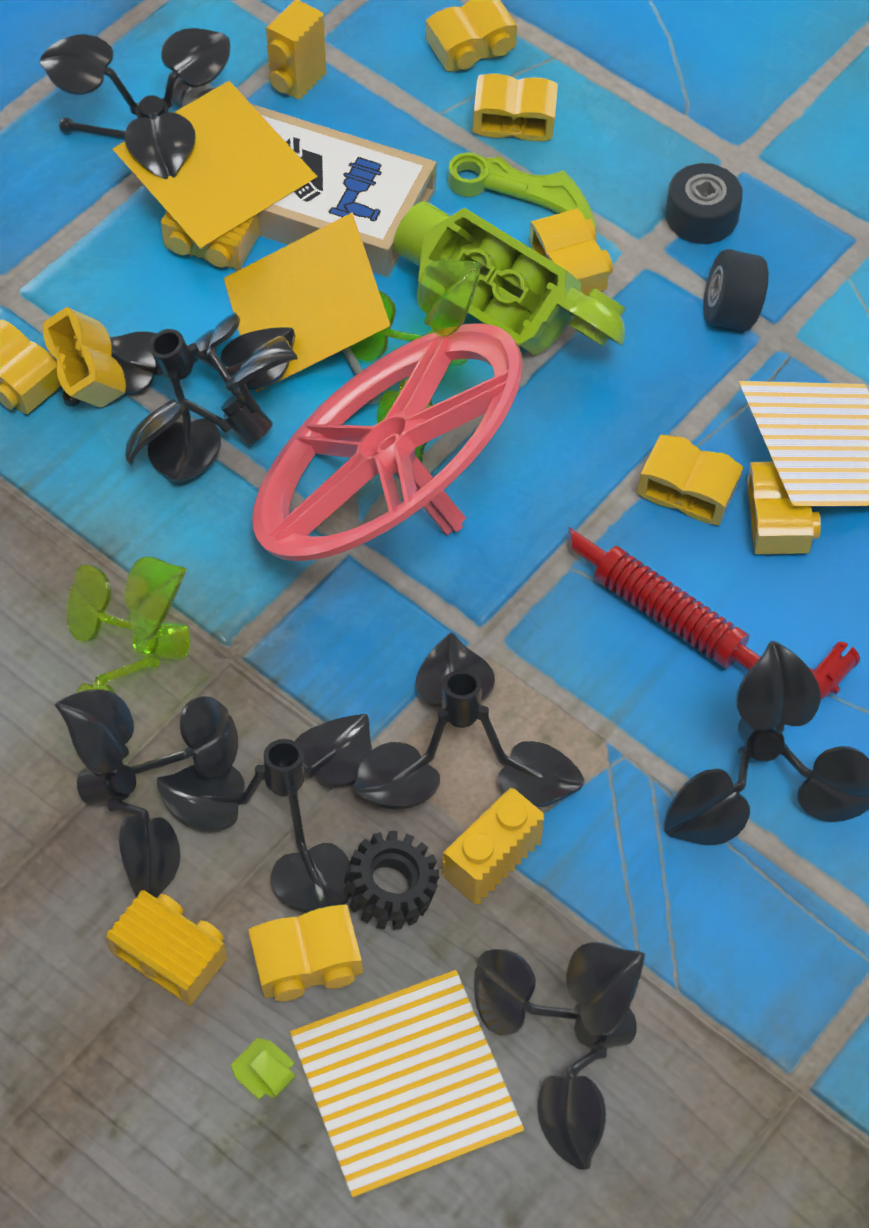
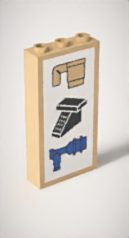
(351, 177)

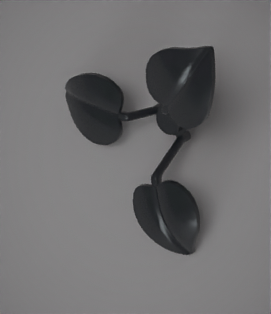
(157, 137)
(240, 410)
(189, 446)
(458, 682)
(771, 695)
(99, 730)
(329, 752)
(603, 985)

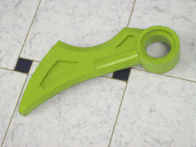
(551, 191)

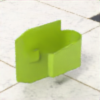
(263, 1069)

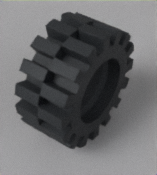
(384, 904)

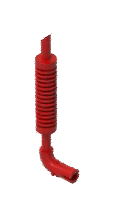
(690, 618)

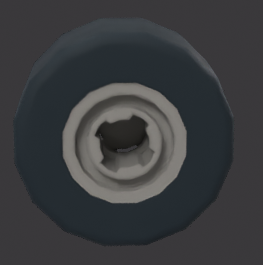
(703, 203)
(735, 290)

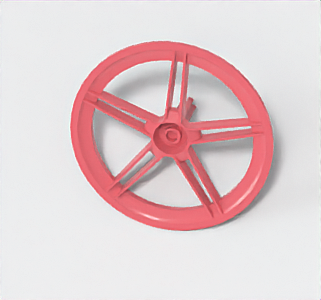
(389, 445)

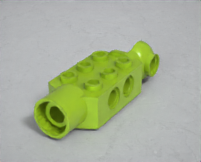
(515, 283)

